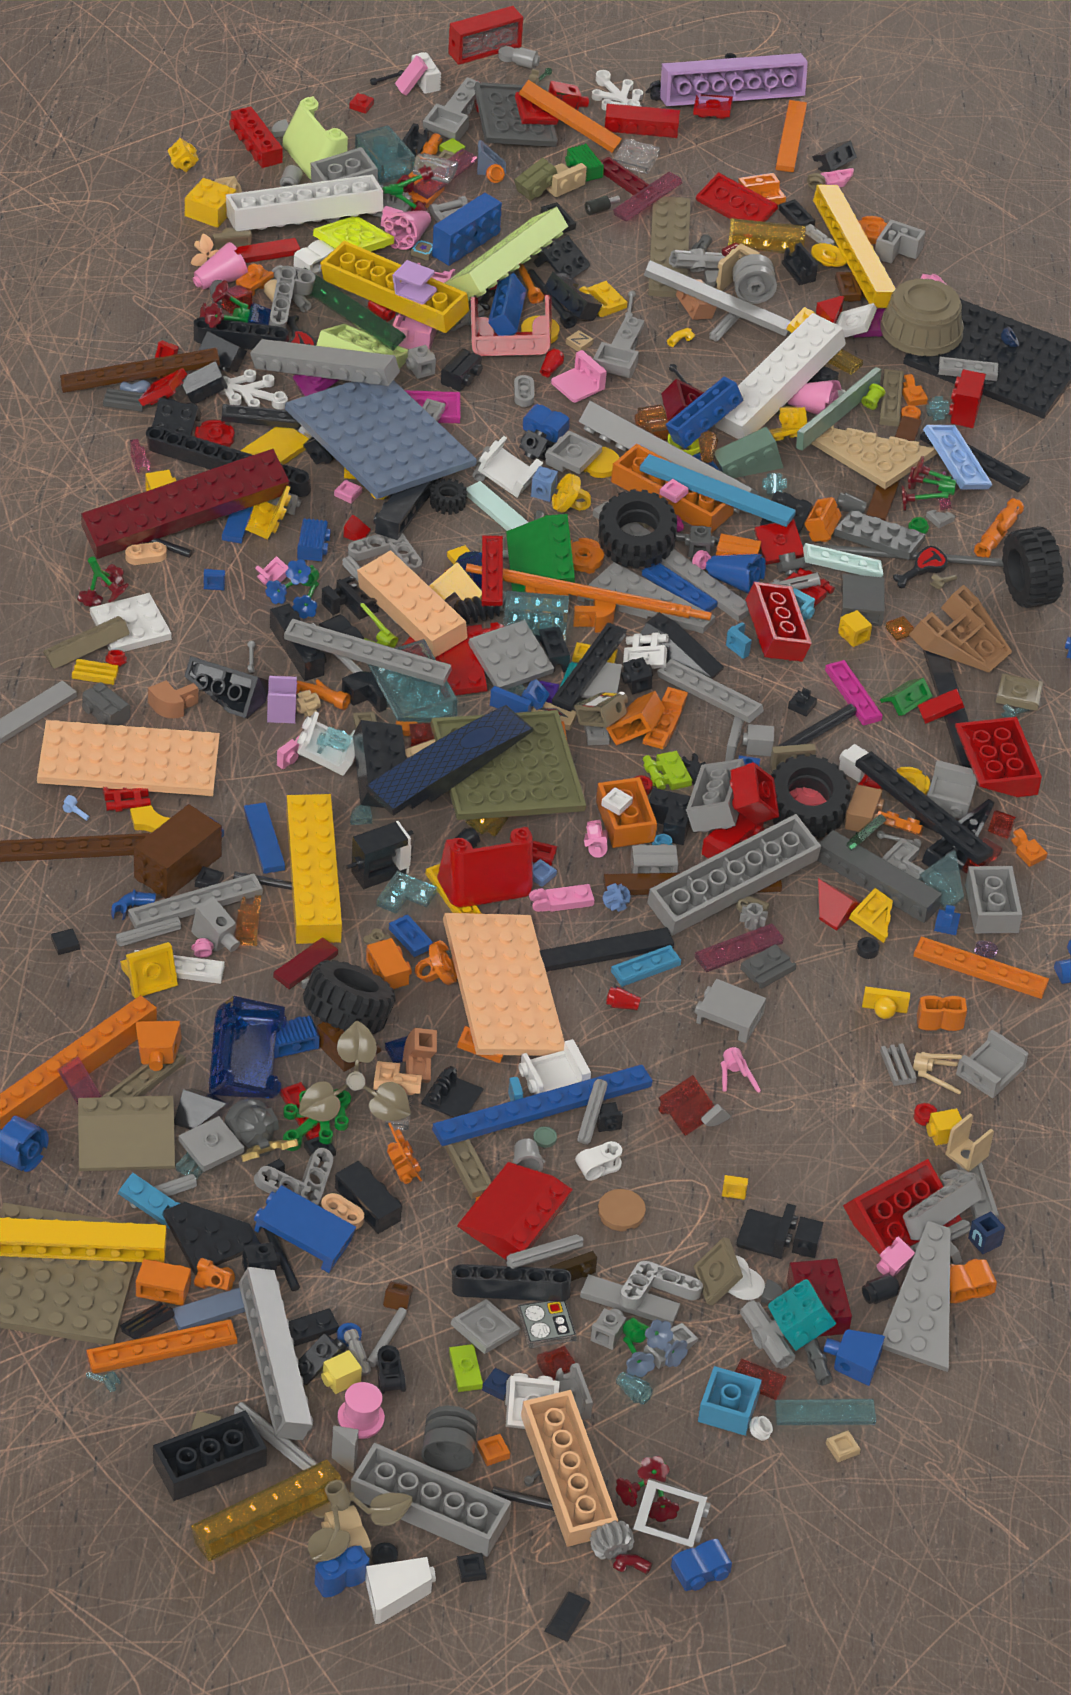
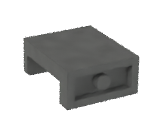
(864, 595)

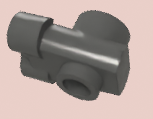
(789, 563)

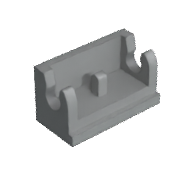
(575, 1382)

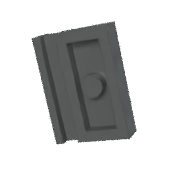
(768, 966)

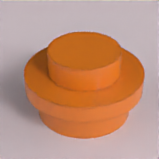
(495, 173)

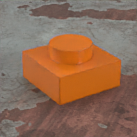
(493, 1449)

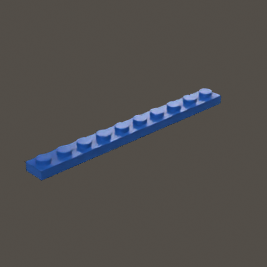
(538, 1106)

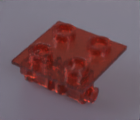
(686, 1104)

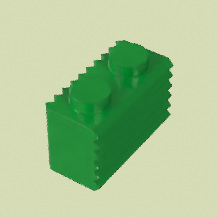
(585, 155)

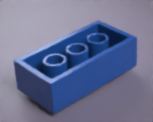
(466, 229)

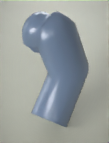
(140, 386)

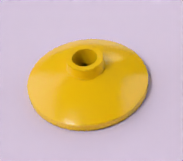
(828, 255)

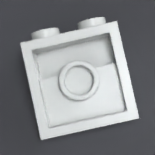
(522, 1388)

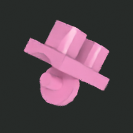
(596, 839)

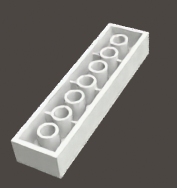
(304, 203)
(783, 375)

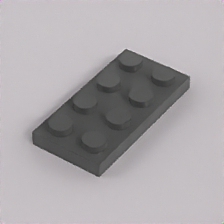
(879, 534)

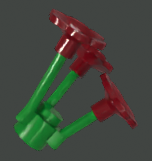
(213, 313)
(945, 484)

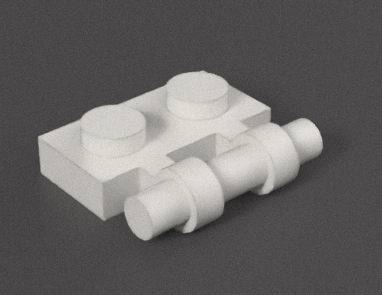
(653, 655)

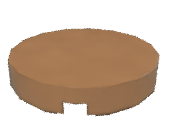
(621, 1209)

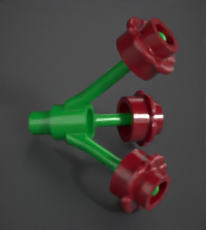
(406, 184)

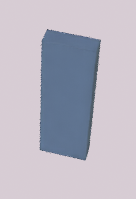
(209, 1309)

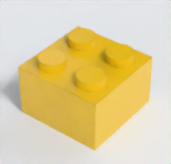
(208, 202)

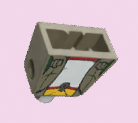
(601, 709)

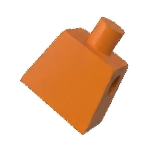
(158, 1042)

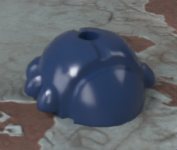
(1009, 338)

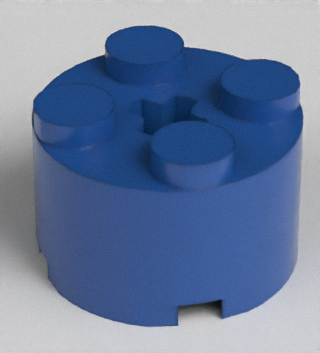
(22, 1144)

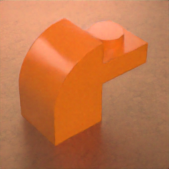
(594, 616)

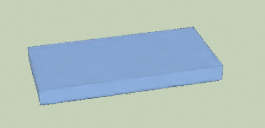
(957, 456)

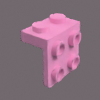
(583, 380)

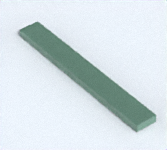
(836, 409)

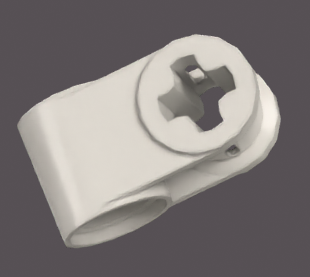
(597, 1162)

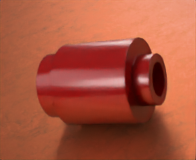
(381, 311)

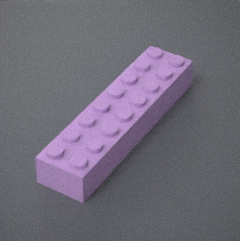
(737, 77)

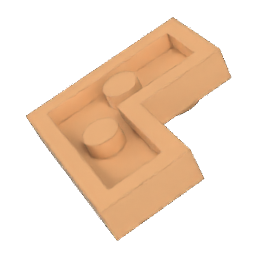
(391, 1073)

